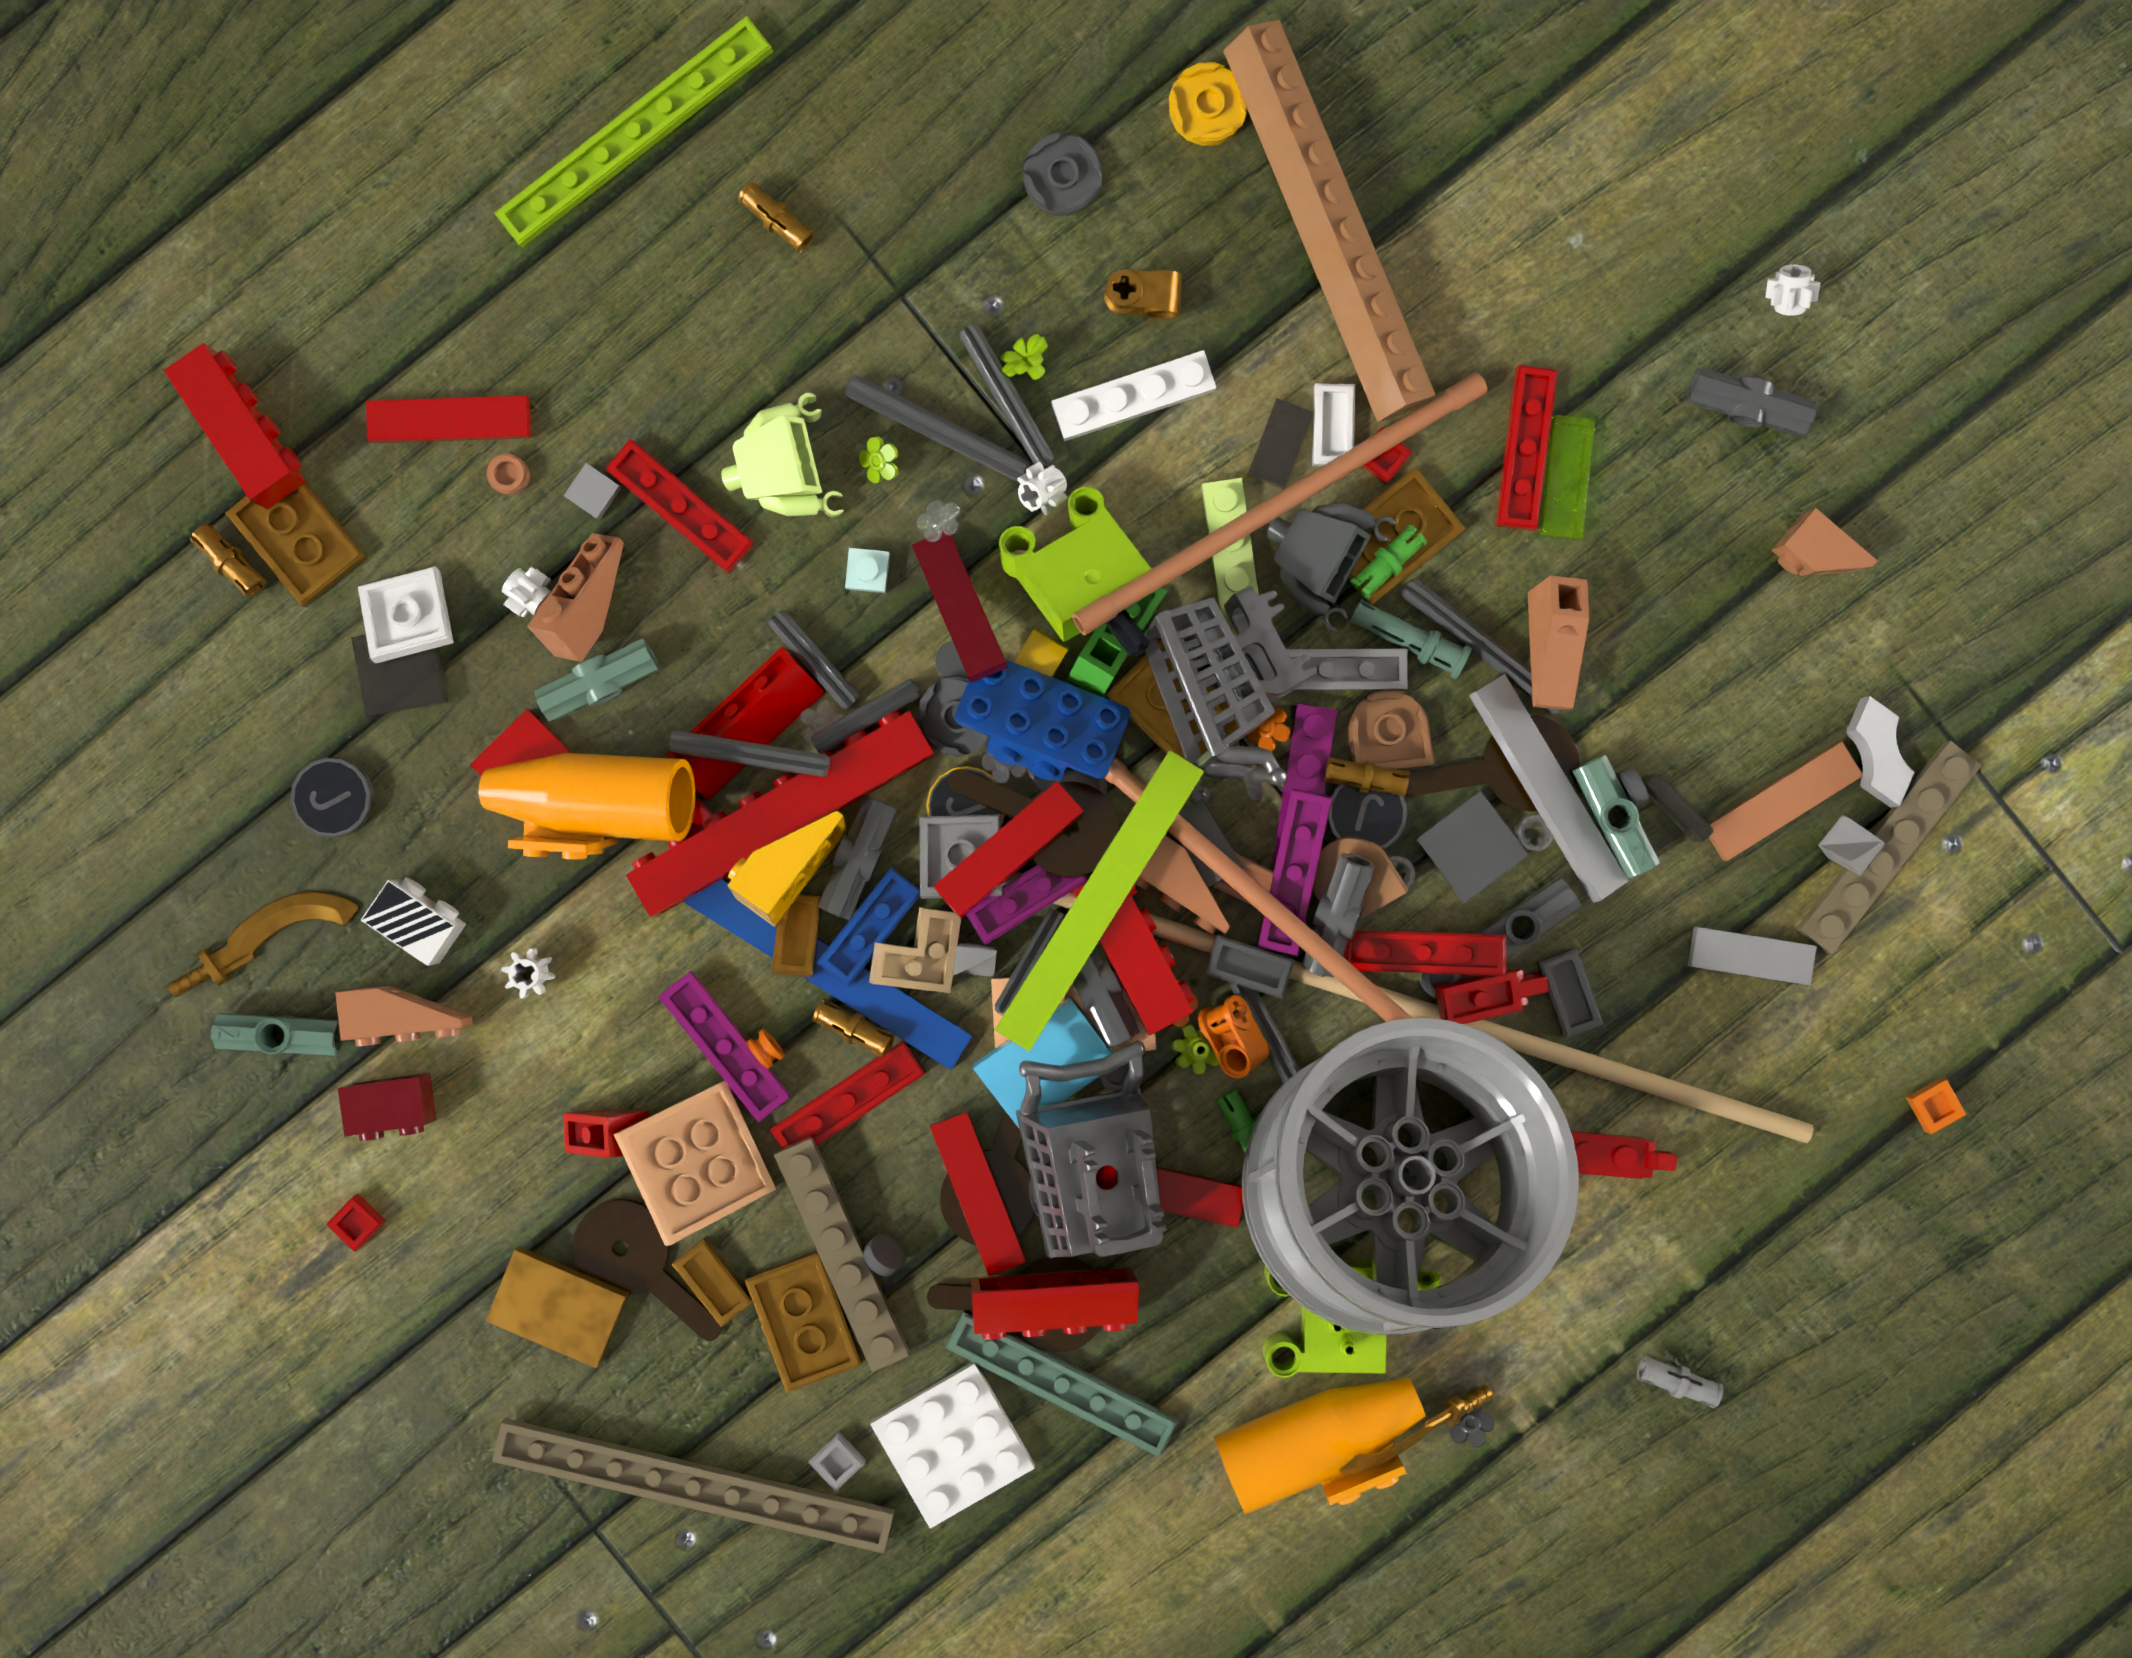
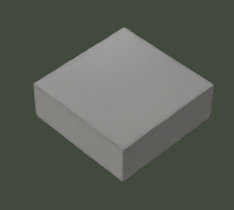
(592, 491)
(837, 1461)

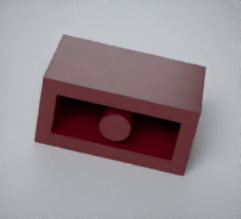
(387, 1105)

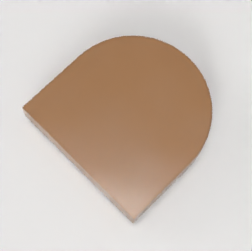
(1390, 731)
(1385, 882)

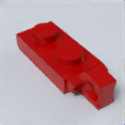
(1488, 995)
(1620, 1155)

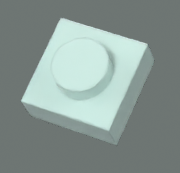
(867, 570)

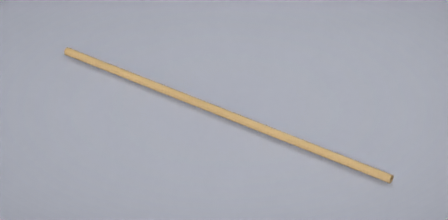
(1523, 1042)

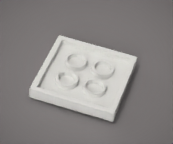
(952, 1444)

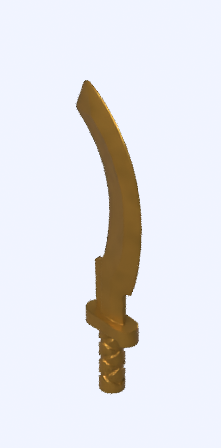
(259, 928)
(1454, 1410)

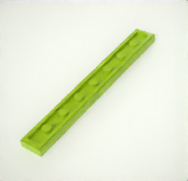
(634, 132)
(1099, 901)

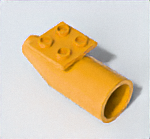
(590, 801)
(1317, 1437)

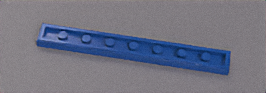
(880, 1003)

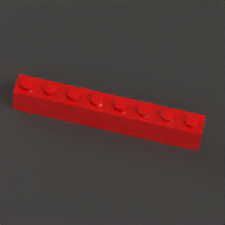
(762, 819)

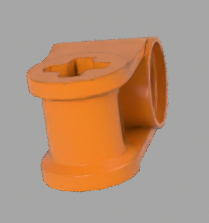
(1235, 1037)

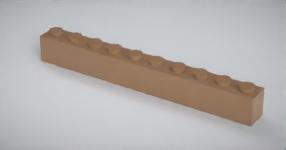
(1328, 220)

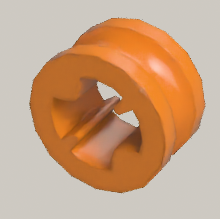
(765, 1049)

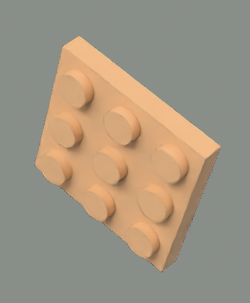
(695, 1162)

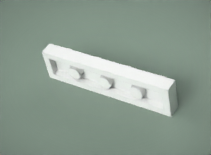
(1133, 395)

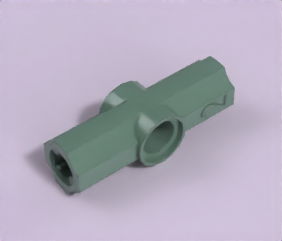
(596, 680)
(1627, 840)
(255, 1034)

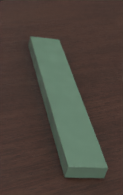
(1066, 1386)

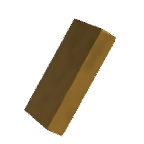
(797, 938)
(713, 1282)

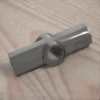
(1751, 402)
(857, 857)
(1341, 907)
(1542, 911)
(1103, 997)

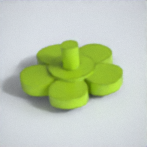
(879, 459)

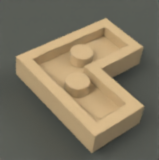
(925, 965)

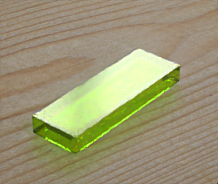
(1567, 477)

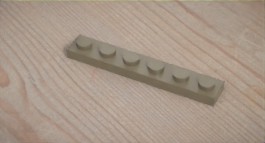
(1902, 833)
(841, 1253)

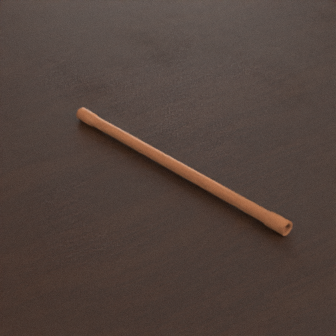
(1108, 606)
(1265, 903)

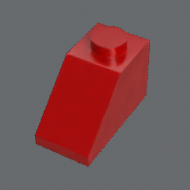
(593, 1131)

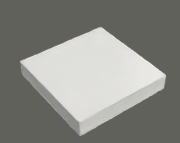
(405, 614)

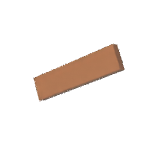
(1783, 801)

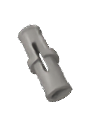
(1680, 1382)

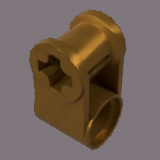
(1150, 293)

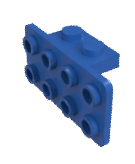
(1043, 722)

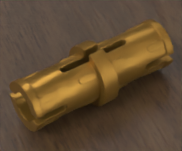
(776, 216)
(228, 560)
(1366, 776)
(853, 1028)

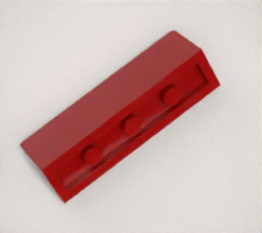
(754, 714)

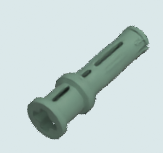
(1427, 646)

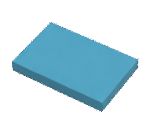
(1064, 1040)

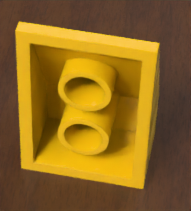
(782, 869)

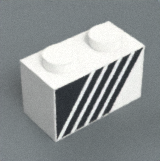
(414, 920)

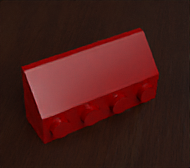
(1054, 1302)

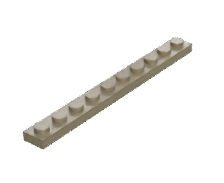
(693, 1485)

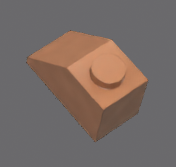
(1820, 548)

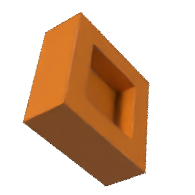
(1936, 1105)

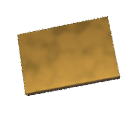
(1414, 503)
(299, 542)
(1148, 711)
(557, 1306)
(803, 1321)

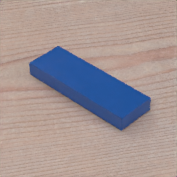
(870, 924)

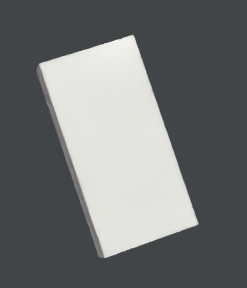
(1332, 421)

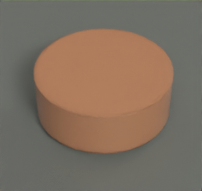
(508, 474)

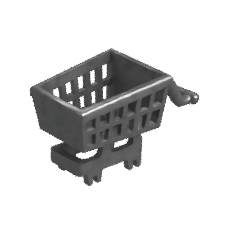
(1246, 695)
(1078, 1142)

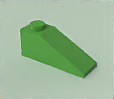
(1103, 652)

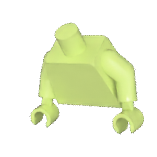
(778, 462)

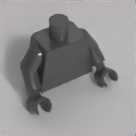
(1321, 553)

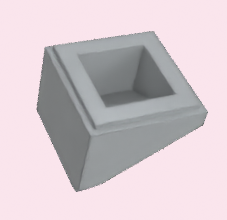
(1850, 845)
(975, 959)

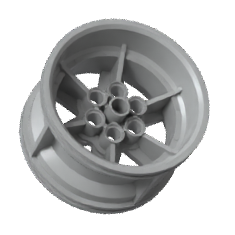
(1512, 1119)

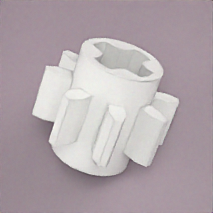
(1792, 289)
(1042, 488)
(526, 591)
(519, 967)

